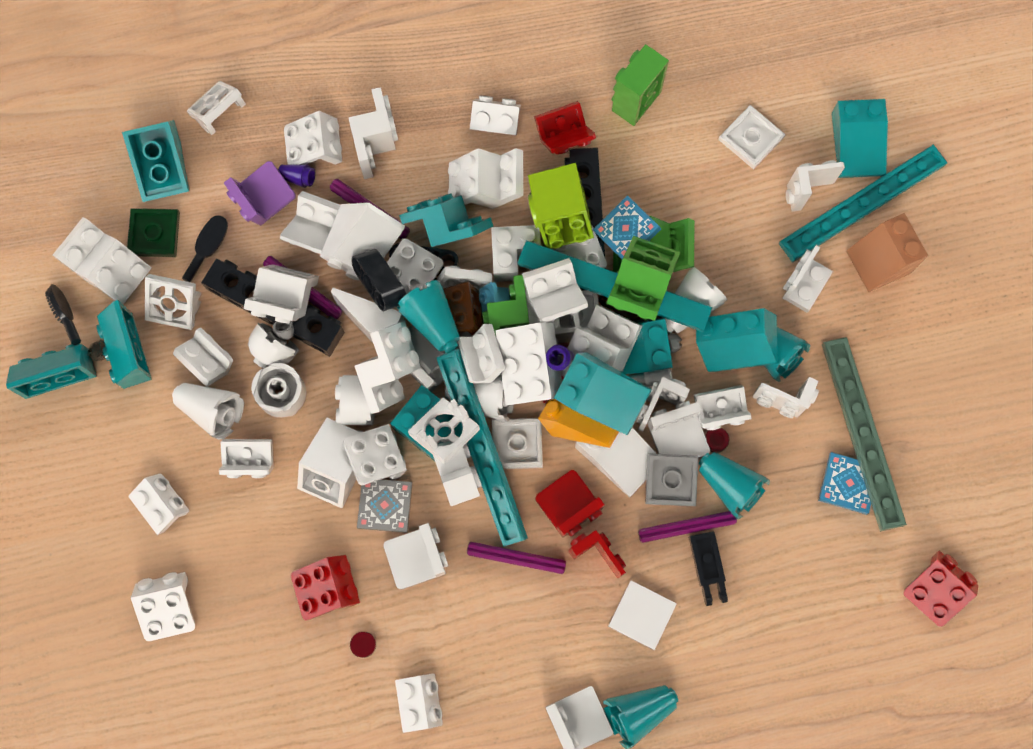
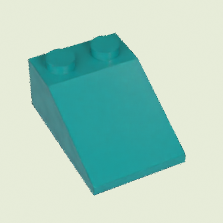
(861, 137)
(157, 160)
(651, 348)
(602, 393)
(414, 410)

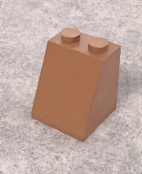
(887, 253)

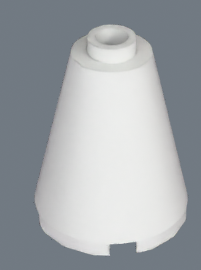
(699, 289)
(491, 399)
(209, 408)

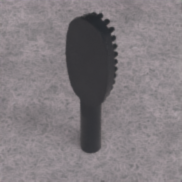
(206, 244)
(63, 311)

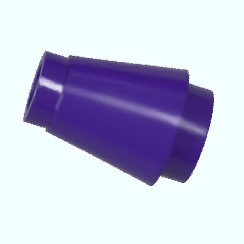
(300, 174)
(554, 357)

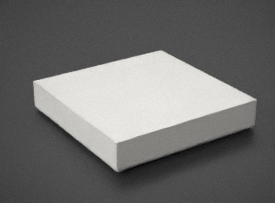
(751, 137)
(518, 443)
(642, 615)

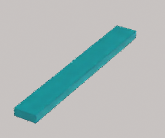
(863, 203)
(602, 281)
(483, 451)

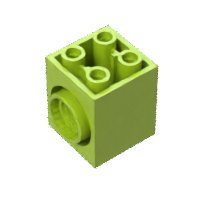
(559, 206)

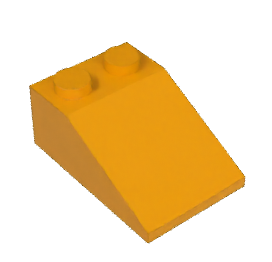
(571, 425)

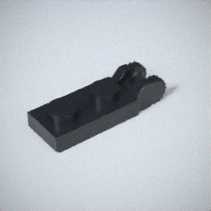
(708, 565)

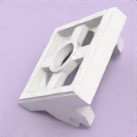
(213, 101)
(152, 297)
(444, 453)

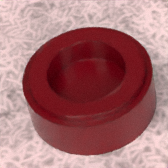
(717, 440)
(363, 644)

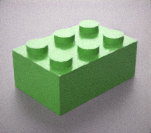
(639, 84)

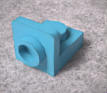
(491, 293)

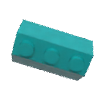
(739, 340)
(122, 346)
(51, 371)

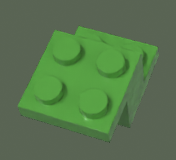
(673, 235)
(643, 278)
(509, 313)

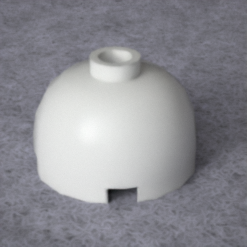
(269, 348)

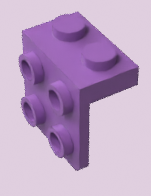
(260, 193)

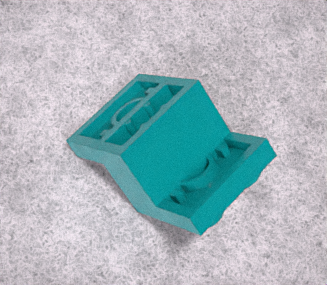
(446, 219)

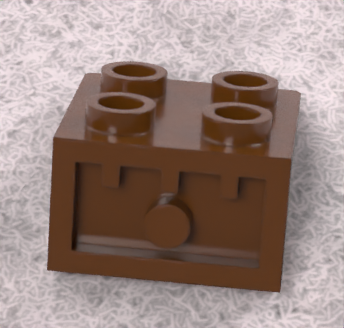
(465, 307)

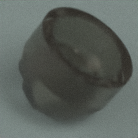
(96, 350)

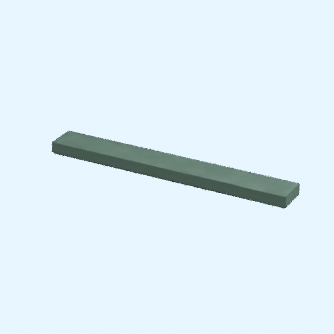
(863, 435)

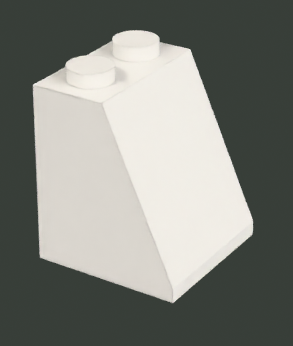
(356, 231)
(325, 465)

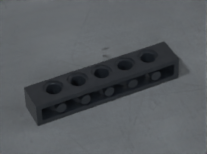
(588, 162)
(223, 272)

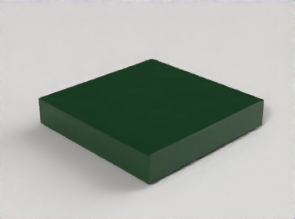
(153, 232)

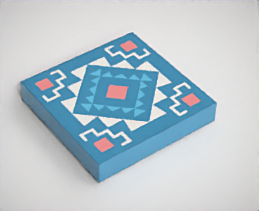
(623, 223)
(844, 485)

